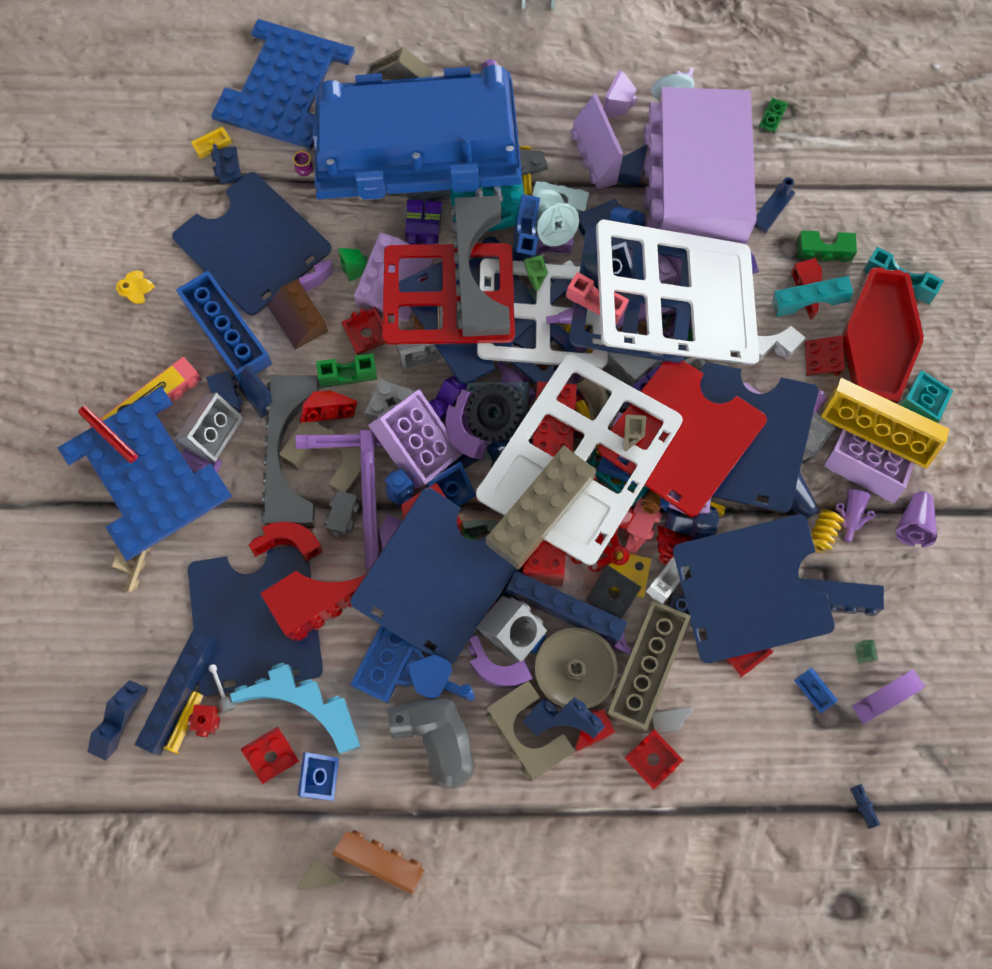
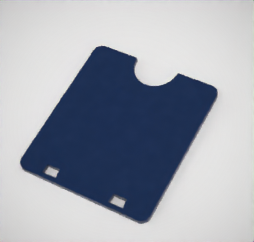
(254, 244)
(461, 357)
(776, 454)
(433, 579)
(750, 589)
(236, 615)

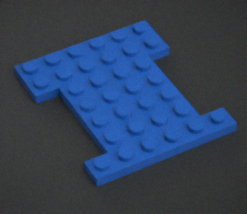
(282, 84)
(157, 489)

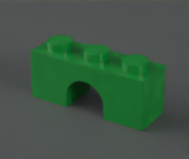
(811, 246)
(335, 374)

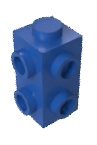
(399, 487)

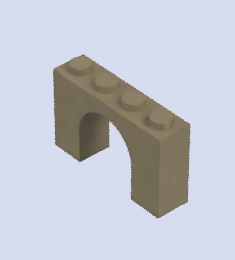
(350, 469)
(534, 760)

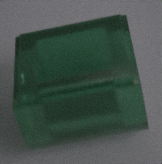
(866, 652)

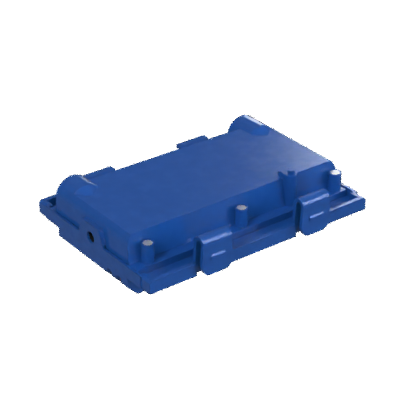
(416, 134)

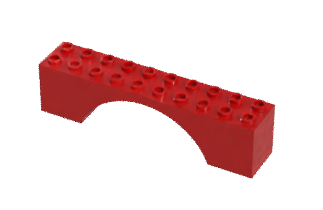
(547, 560)
(306, 603)

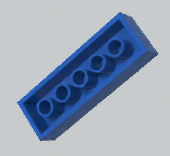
(223, 325)

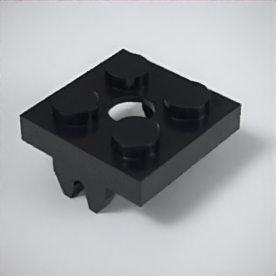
(613, 578)

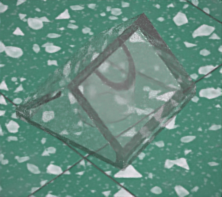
(817, 436)

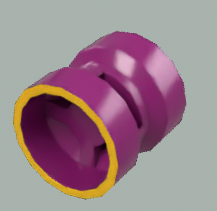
(303, 163)

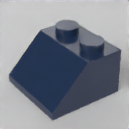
(621, 262)

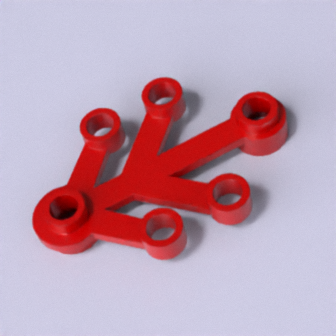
(611, 551)

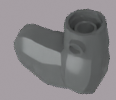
(442, 736)

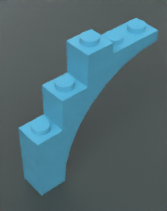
(282, 686)

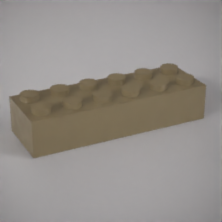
(540, 507)
(648, 666)

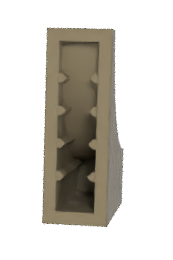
(400, 65)

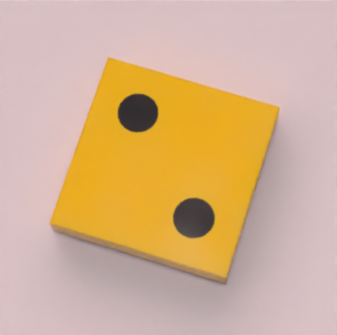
(635, 569)

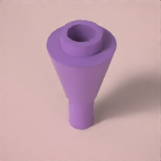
(562, 317)

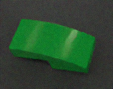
(773, 114)

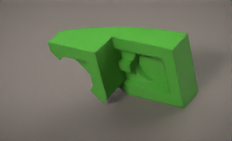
(536, 270)

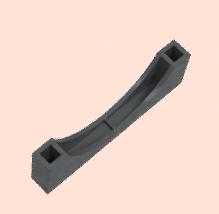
(479, 312)
(280, 500)

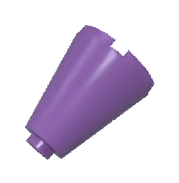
(918, 521)

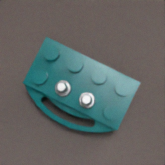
(509, 201)

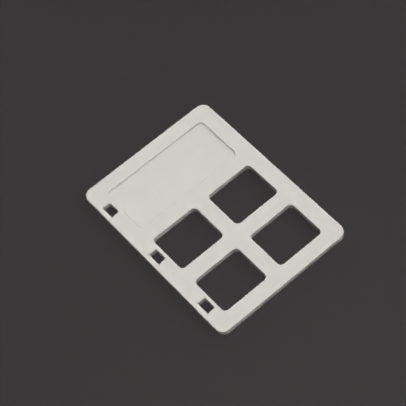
(717, 291)
(597, 508)

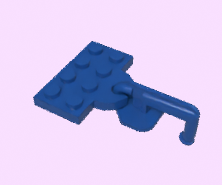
(397, 662)

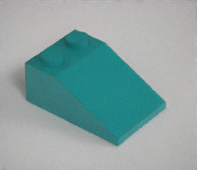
(927, 397)

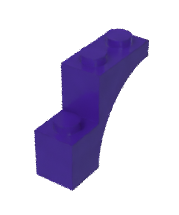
(447, 396)

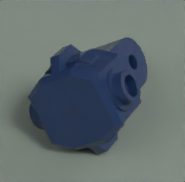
(697, 527)

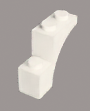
(783, 343)

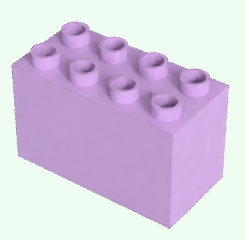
(701, 163)

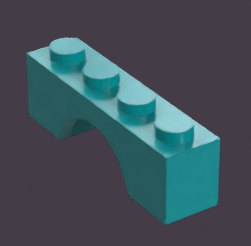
(924, 285)
(830, 291)

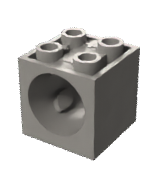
(630, 368)
(497, 626)

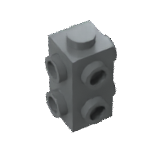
(340, 521)

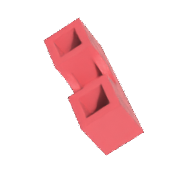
(585, 293)

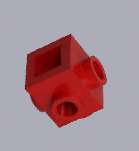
(204, 713)

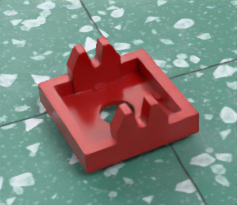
(359, 321)
(271, 741)
(668, 759)

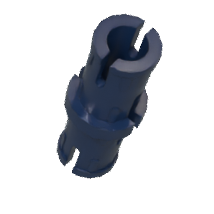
(865, 806)

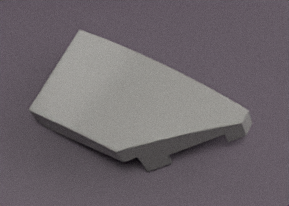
(670, 720)

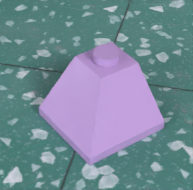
(619, 96)

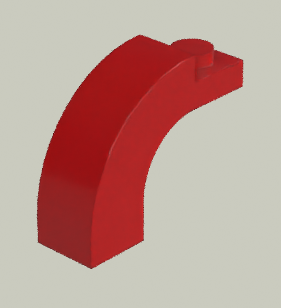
(287, 534)

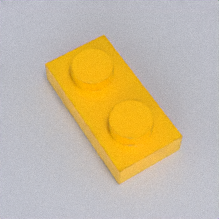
(204, 144)

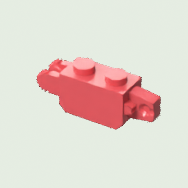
(640, 528)

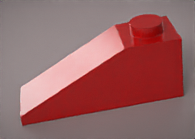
(807, 273)

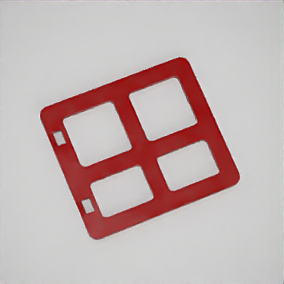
(447, 298)

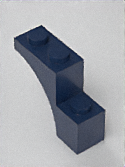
(118, 710)
(572, 714)

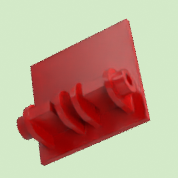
(825, 355)
(666, 541)

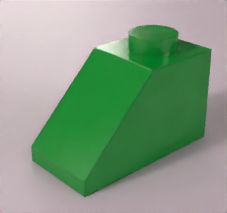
(352, 262)

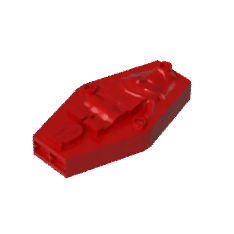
(883, 333)

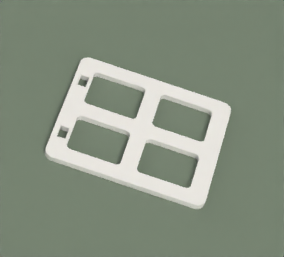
(542, 353)

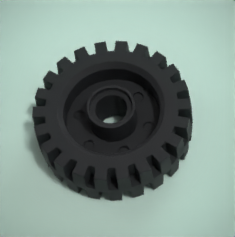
(482, 407)

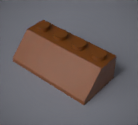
(379, 862)

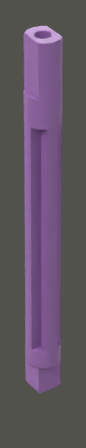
(324, 441)
(368, 497)

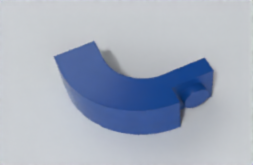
(525, 225)

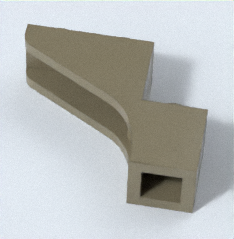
(595, 398)

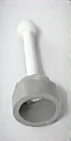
(225, 703)

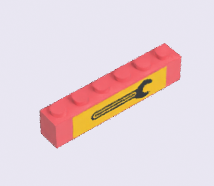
(174, 381)

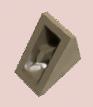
(319, 875)

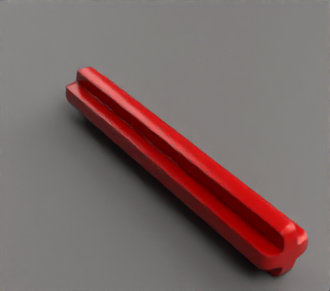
(107, 434)

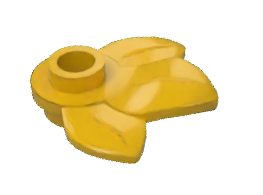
(136, 286)

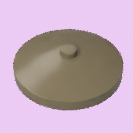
(576, 665)

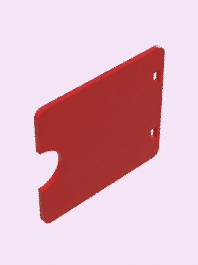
(703, 447)

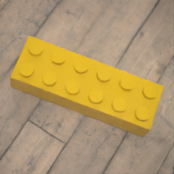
(885, 423)

